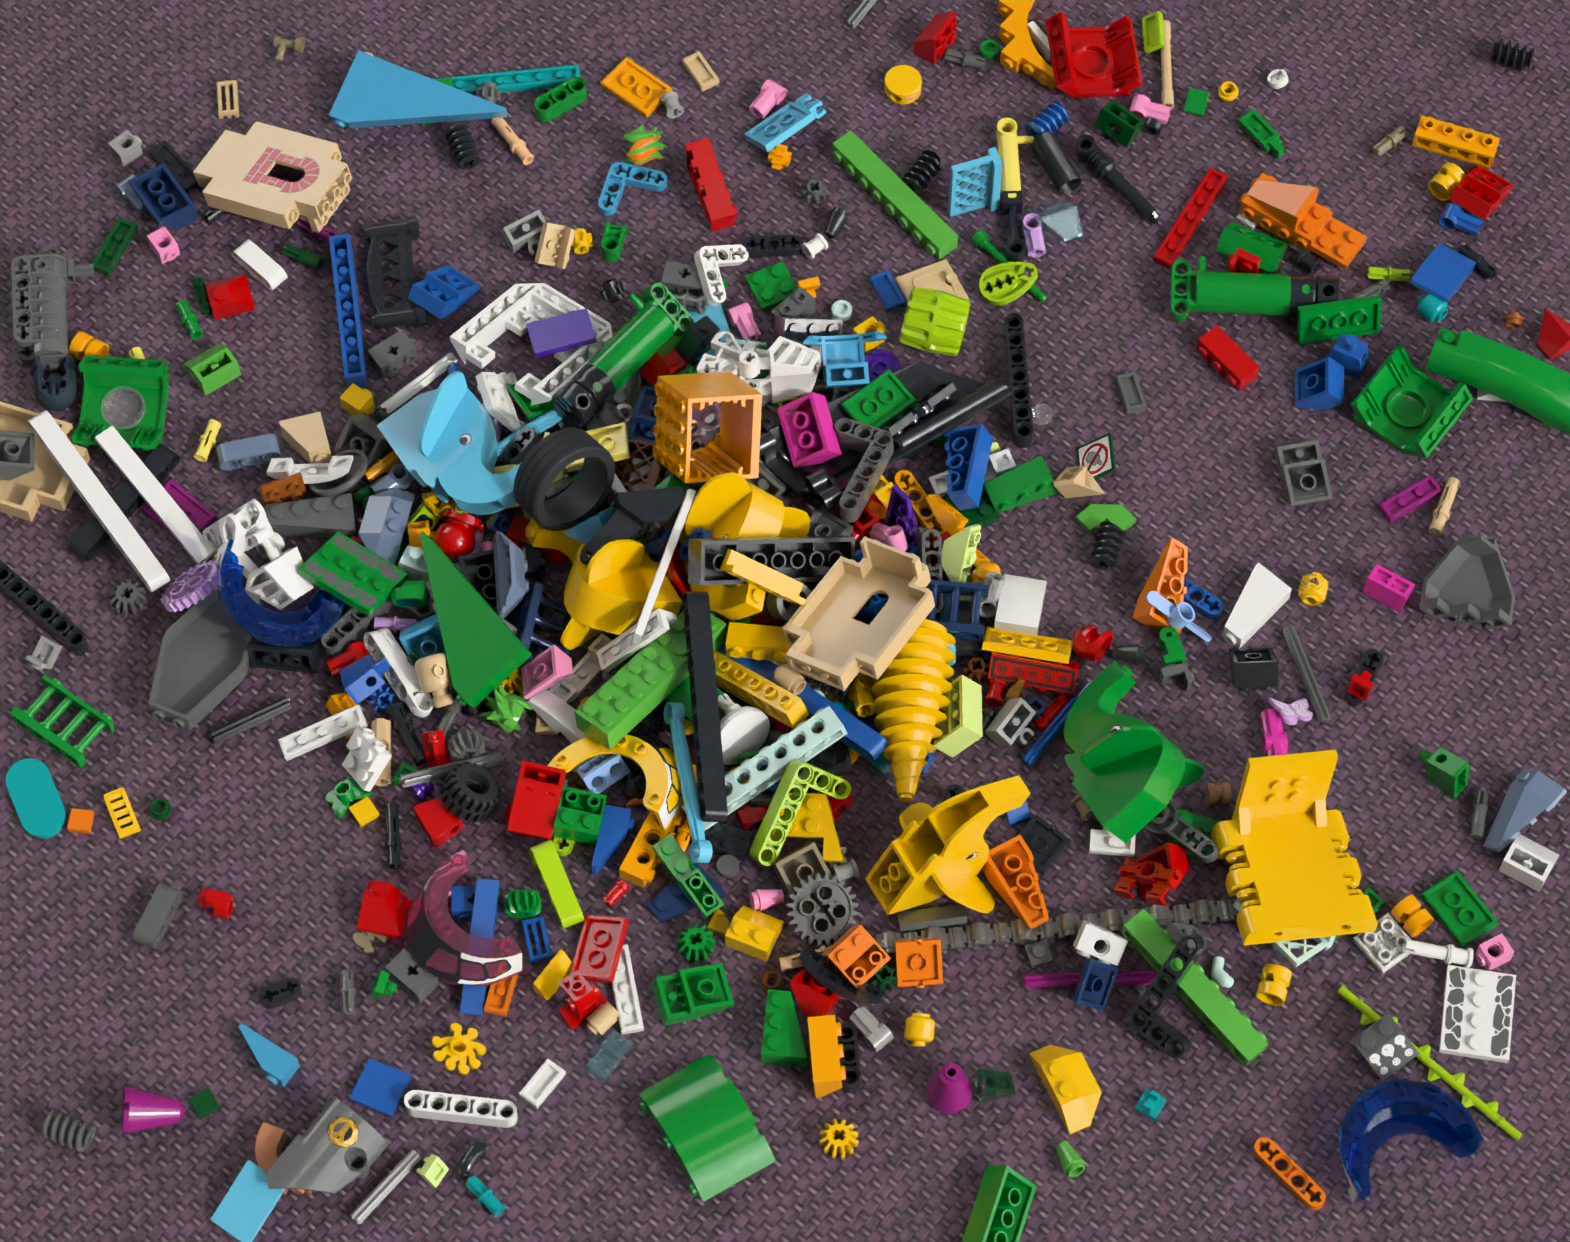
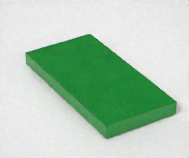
(1331, 319)

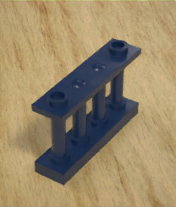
(530, 616)
(972, 630)

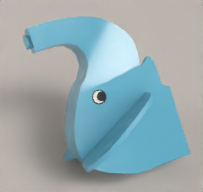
(451, 447)

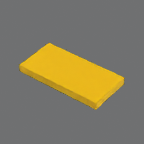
(1027, 645)

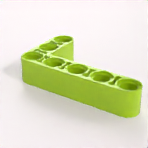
(791, 805)

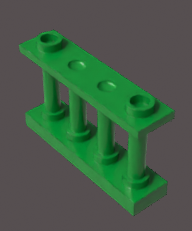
(58, 741)

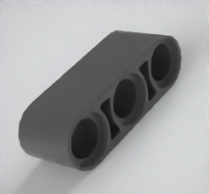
(157, 916)

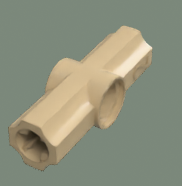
(382, 731)

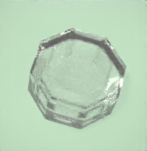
(1042, 414)

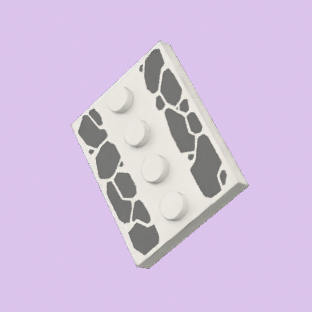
(1477, 1014)

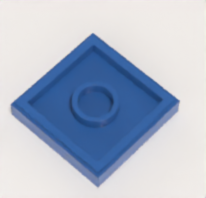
(380, 1087)

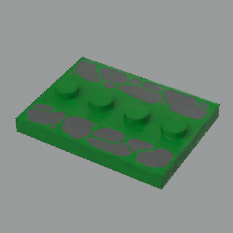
(353, 573)

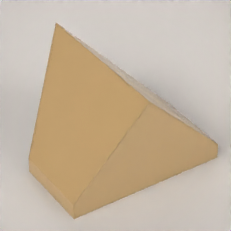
(1077, 483)

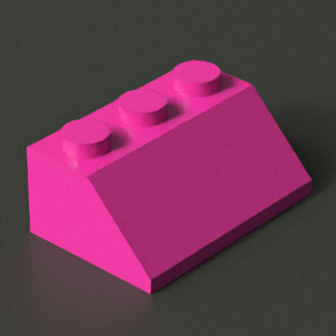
(809, 430)

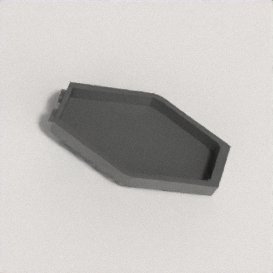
(199, 662)

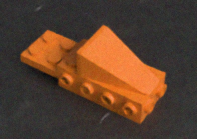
(1296, 218)

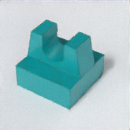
(1150, 1104)

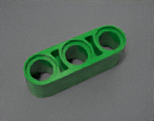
(572, 92)

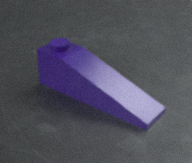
(901, 513)

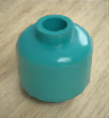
(1431, 308)

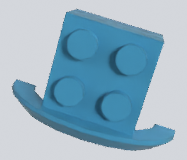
(844, 358)

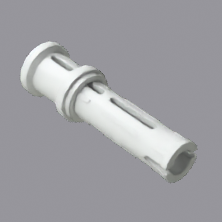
(1447, 953)

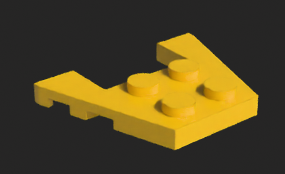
(816, 821)

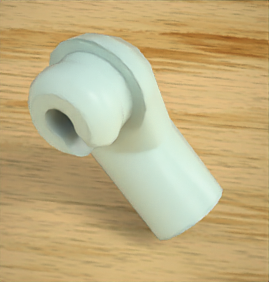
(1219, 975)

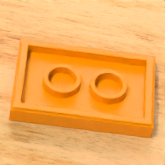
(635, 87)

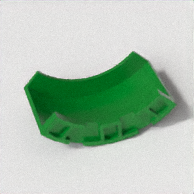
(706, 1127)

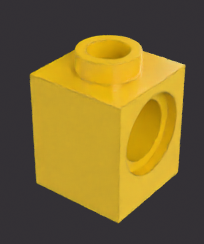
(867, 326)

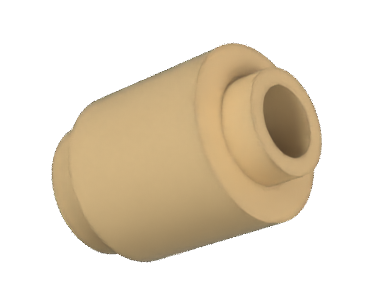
(789, 679)
(602, 1018)

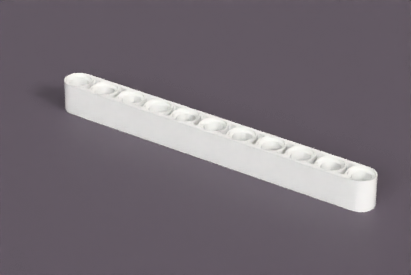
(99, 501)

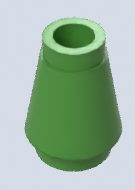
(1070, 1159)

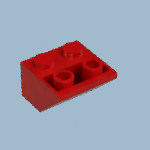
(936, 37)
(871, 514)

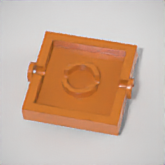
(918, 962)

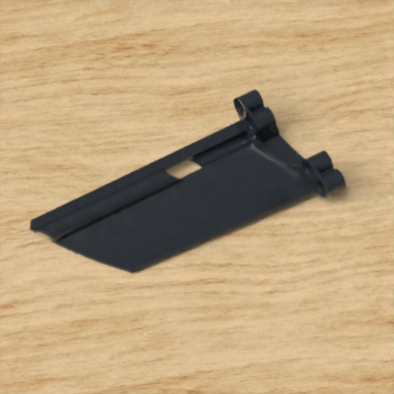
(825, 481)

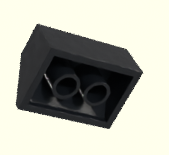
(480, 572)
(296, 659)

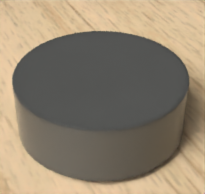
(728, 866)

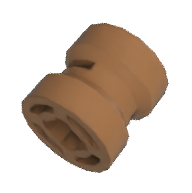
(1218, 793)

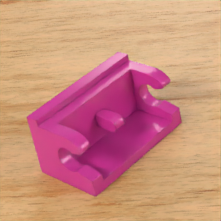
(1388, 588)

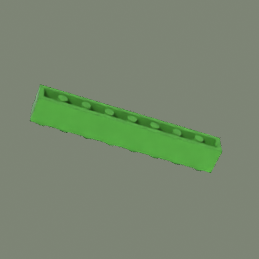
(894, 195)
(1197, 990)

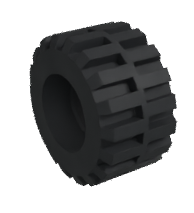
(470, 792)

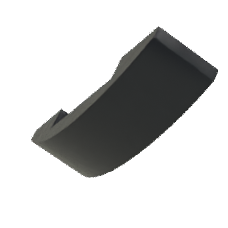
(814, 964)

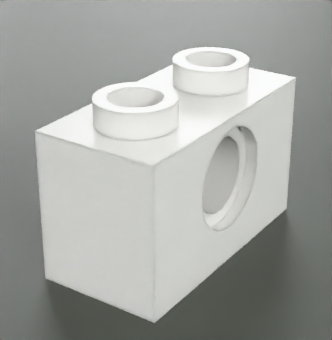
(1090, 933)

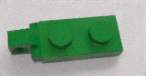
(1261, 133)

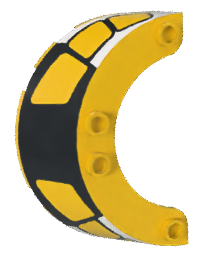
(653, 756)

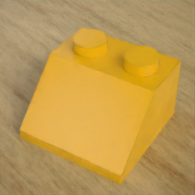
(753, 933)

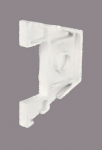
(498, 399)

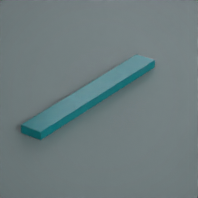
(518, 80)

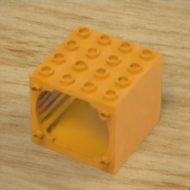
(740, 424)

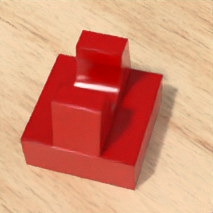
(1360, 686)

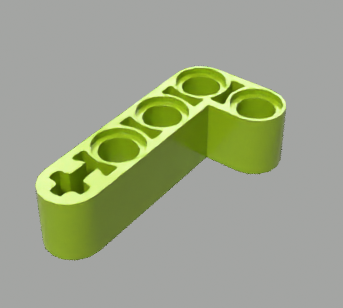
(556, 883)

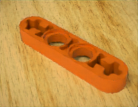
(1291, 1171)

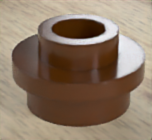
(771, 975)

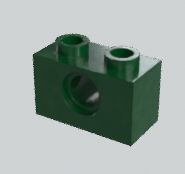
(1119, 123)

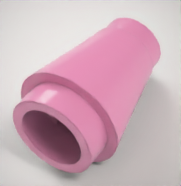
(765, 898)

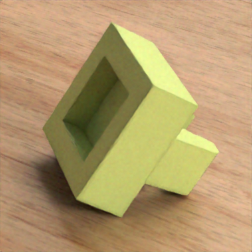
(433, 1170)

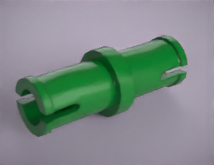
(189, 319)

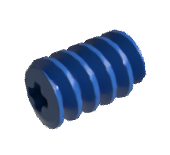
(1047, 120)

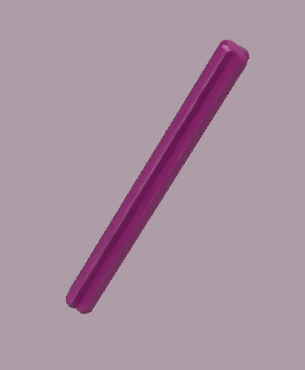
(1070, 979)

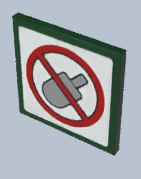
(1098, 456)

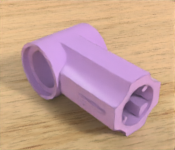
(1033, 236)

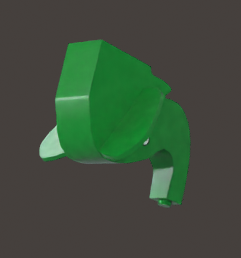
(1120, 761)

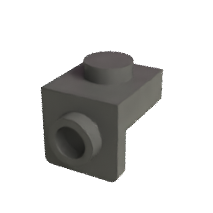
(1174, 673)

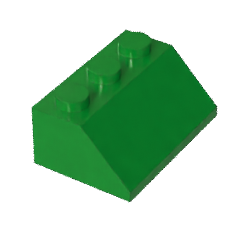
(1266, 247)

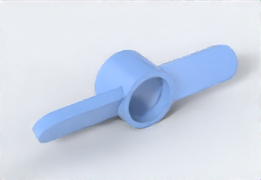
(1178, 615)

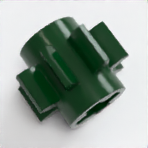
(888, 974)

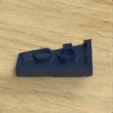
(672, 901)

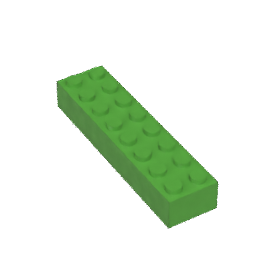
(640, 685)

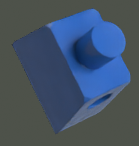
(1350, 354)
(364, 677)

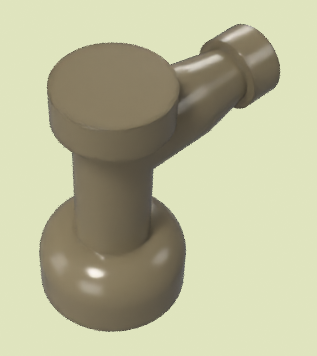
(297, 44)

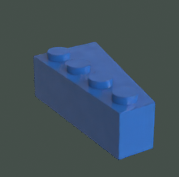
(967, 463)

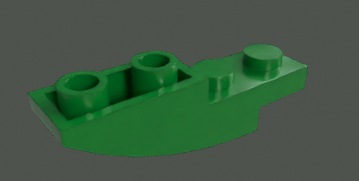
(687, 877)

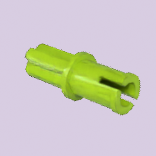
(1388, 274)

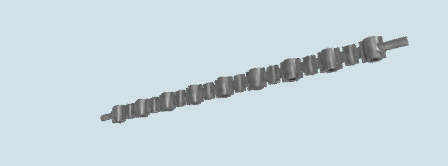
(1066, 926)

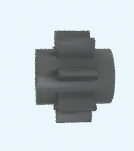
(488, 92)
(814, 192)

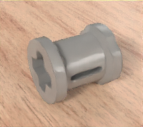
(672, 105)
(846, 870)

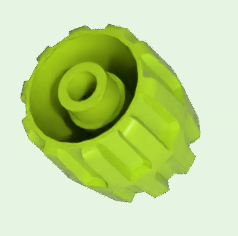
(935, 321)

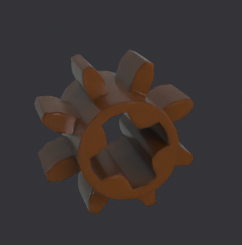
(976, 669)

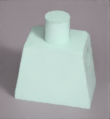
(414, 564)

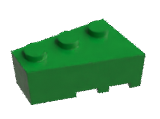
(1021, 485)

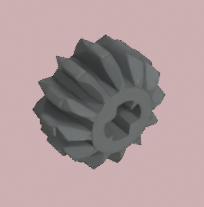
(134, 591)
(466, 745)

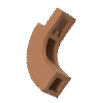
(268, 1149)

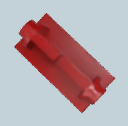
(435, 748)

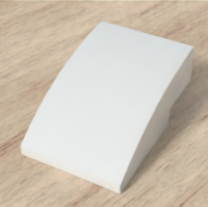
(1020, 605)

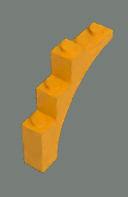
(1020, 51)

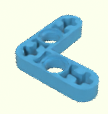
(622, 180)

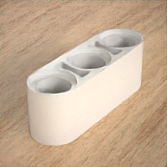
(259, 265)

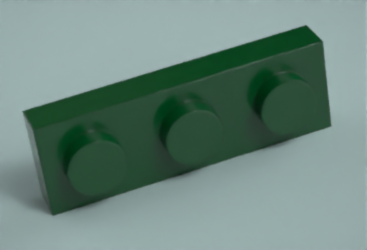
(114, 246)

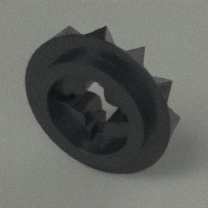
(653, 724)

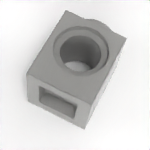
(119, 150)

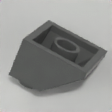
(16, 454)

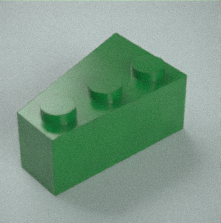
(781, 1034)

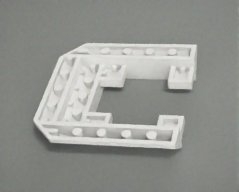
(513, 311)

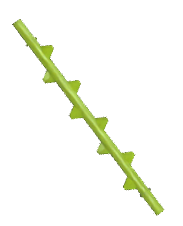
(1436, 1071)

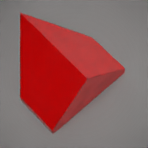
(1553, 336)

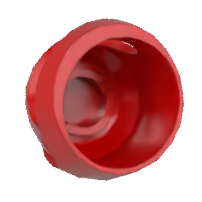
(1090, 644)

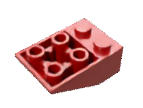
(536, 800)

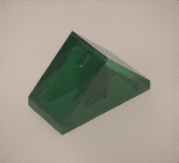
(993, 1084)

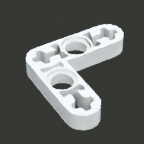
(712, 265)

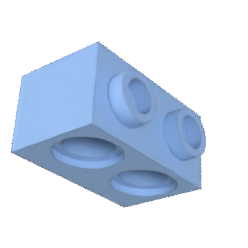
(602, 771)

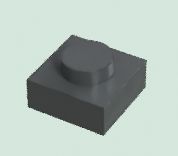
(1038, 954)

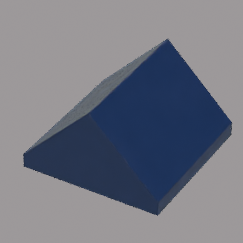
(1094, 984)

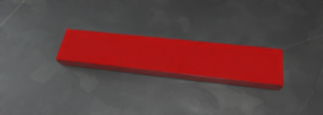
(1190, 218)

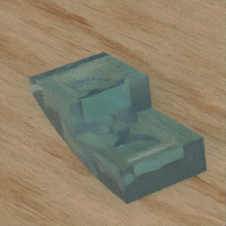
(609, 1056)

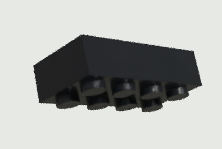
(729, 840)

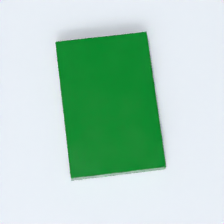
(878, 401)
(1459, 909)

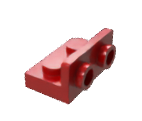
(1243, 262)

